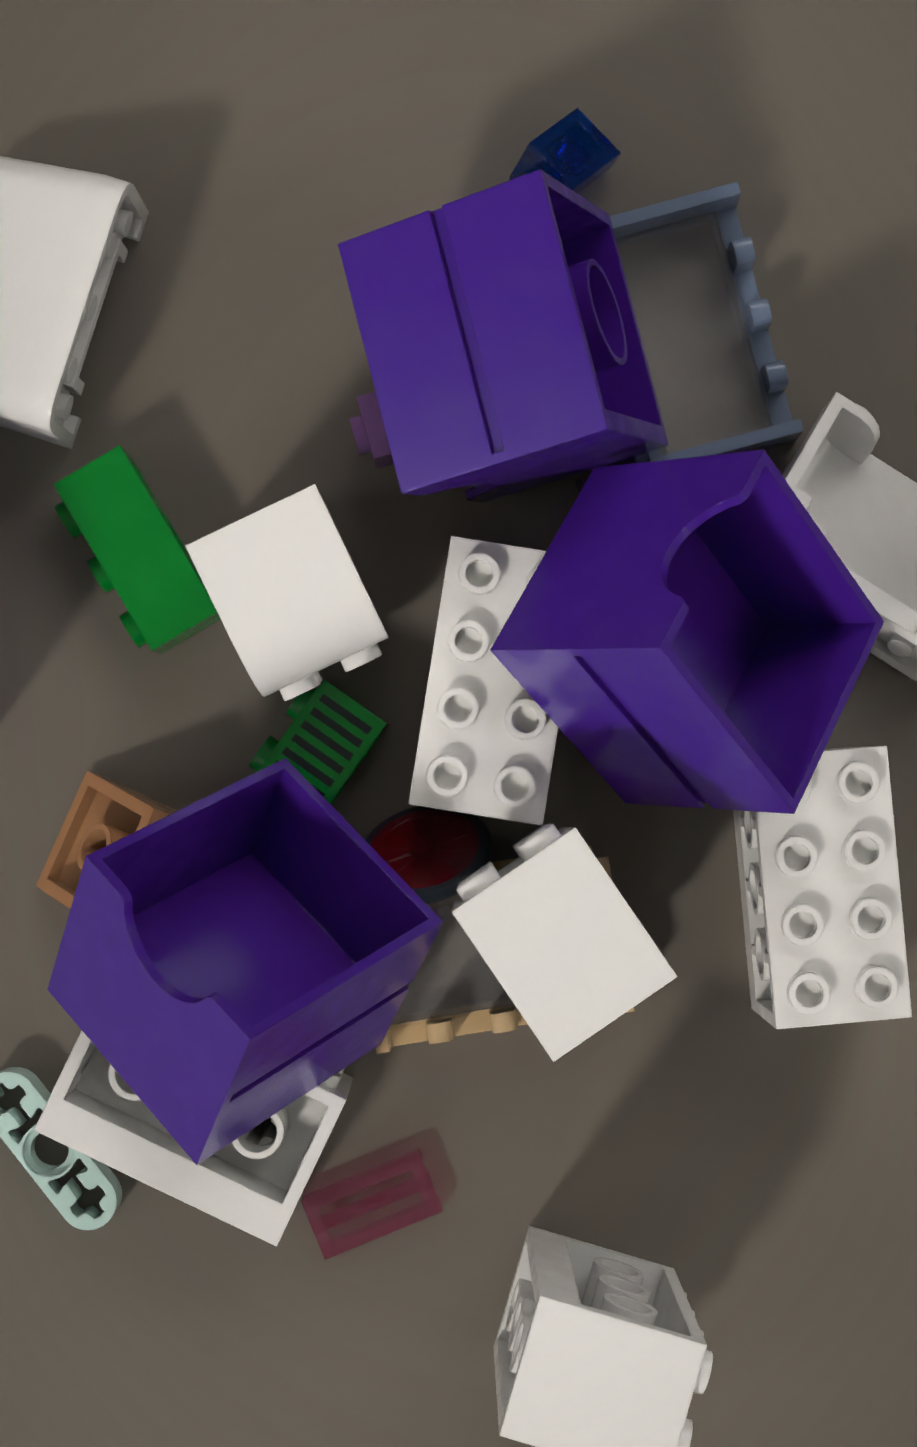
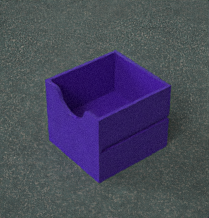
(502, 341)
(692, 633)
(238, 955)

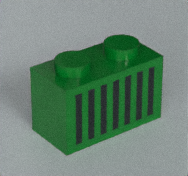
(325, 739)

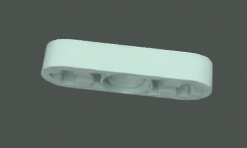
(46, 1175)

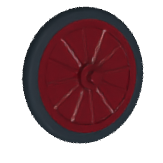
(432, 849)

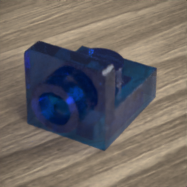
(569, 152)

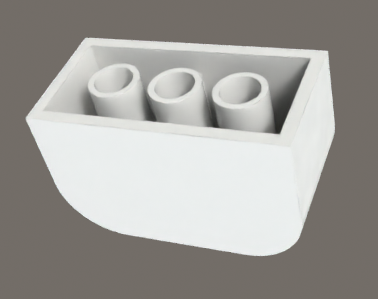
(289, 594)

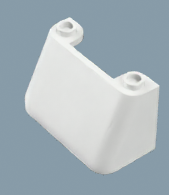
(55, 268)
(866, 517)

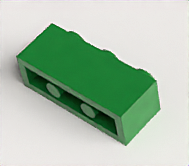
(135, 551)

